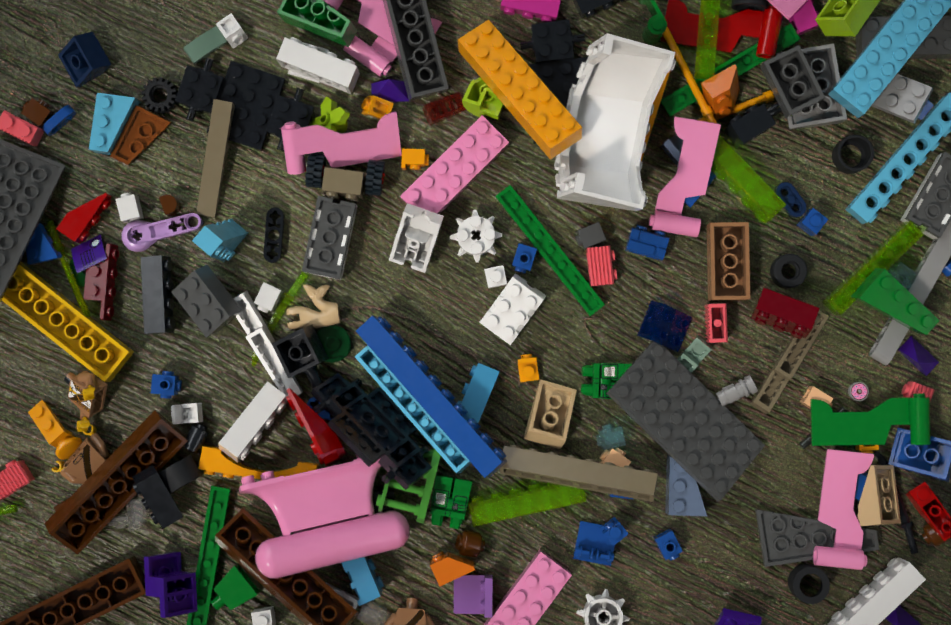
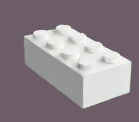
(318, 65)
(251, 423)

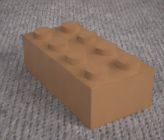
(728, 261)

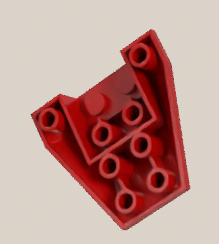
(325, 441)

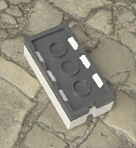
(932, 202)
(329, 238)

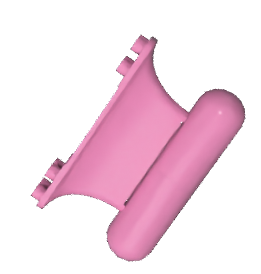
(325, 517)

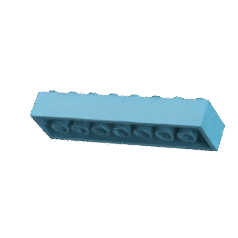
(887, 53)

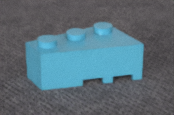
(109, 121)

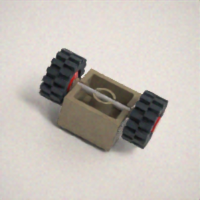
(344, 183)

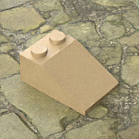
(550, 414)
(879, 498)

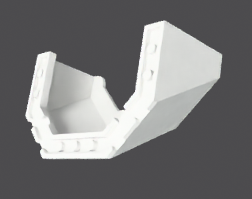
(614, 112)

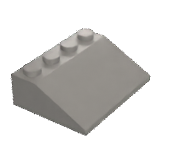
(825, 69)

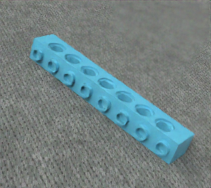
(858, 207)
(412, 410)

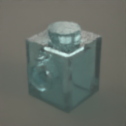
(610, 437)

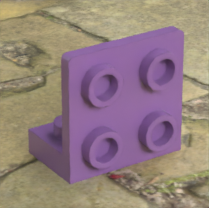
(473, 595)

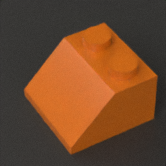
(722, 91)
(450, 567)

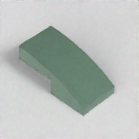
(205, 44)
(694, 353)

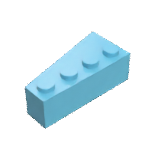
(220, 239)

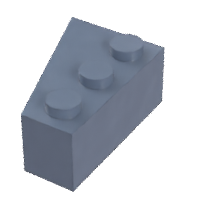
(682, 492)

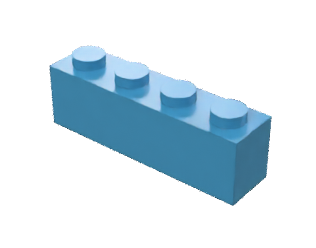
(478, 390)

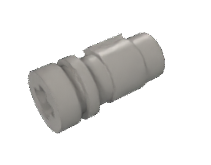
(736, 391)

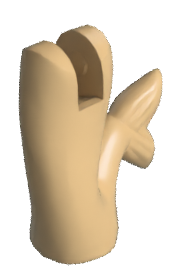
(329, 310)

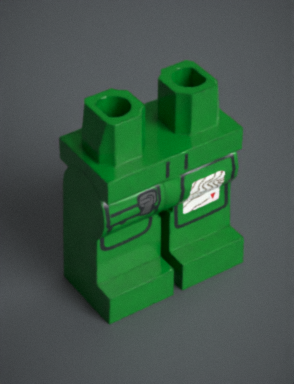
(601, 378)
(447, 505)

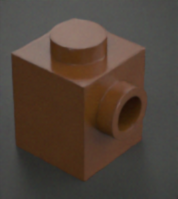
(37, 111)

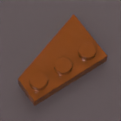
(138, 134)

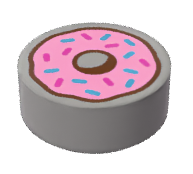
(858, 391)

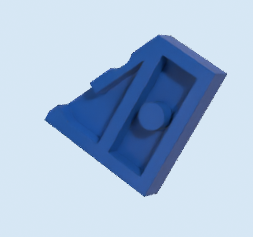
(41, 248)

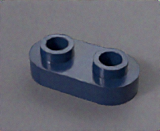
(792, 198)

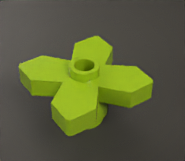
(331, 116)

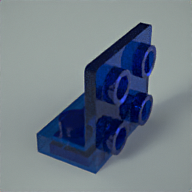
(664, 325)

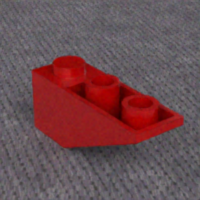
(80, 220)
(931, 510)

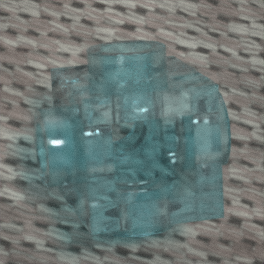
(902, 274)

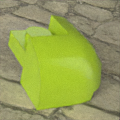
(481, 100)

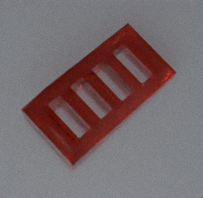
(441, 102)

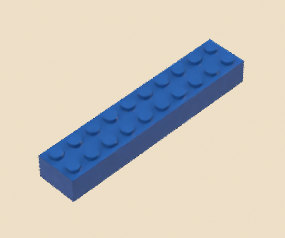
(431, 396)

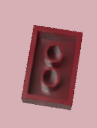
(784, 313)

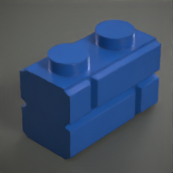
(647, 243)

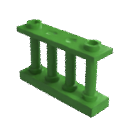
(424, 491)

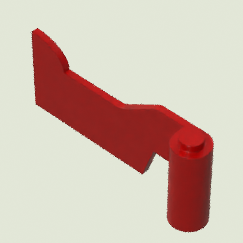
(749, 23)

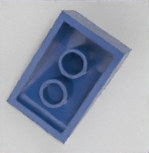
(927, 460)

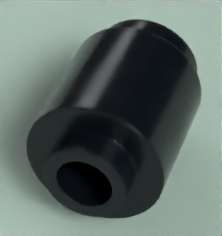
(196, 437)

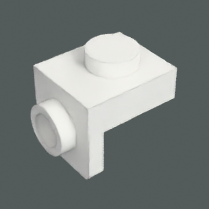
(187, 413)

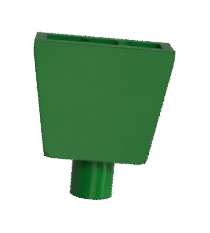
(234, 589)

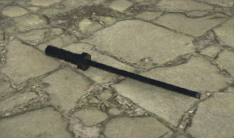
(906, 524)

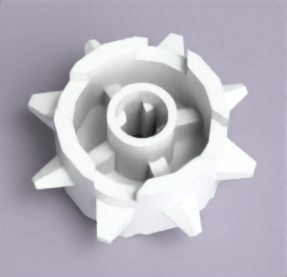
(486, 231)
(606, 604)

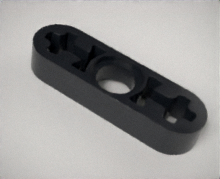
(280, 221)

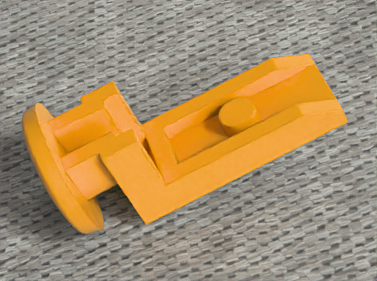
(54, 431)

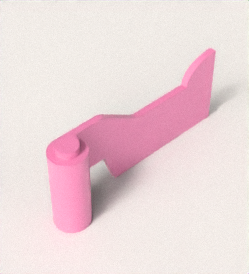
(690, 179)

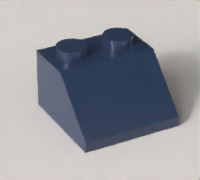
(84, 58)

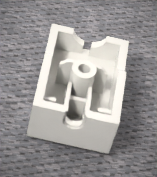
(416, 237)
(512, 309)

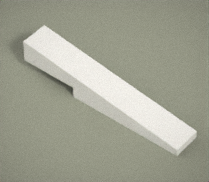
(261, 342)

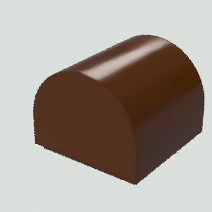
(170, 205)

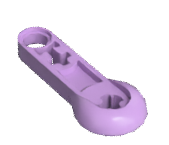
(155, 231)

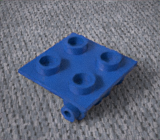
(593, 545)

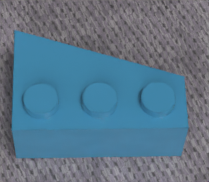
(364, 579)

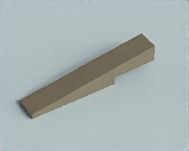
(215, 157)
(786, 367)

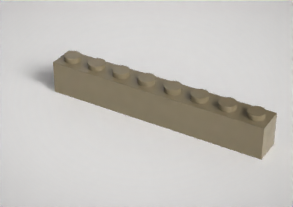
(580, 473)

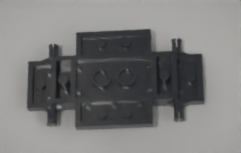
(555, 56)
(256, 99)
(373, 428)

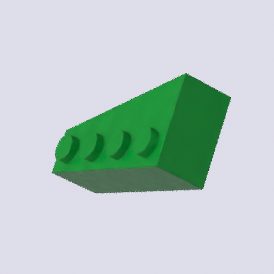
(318, 19)
(893, 300)

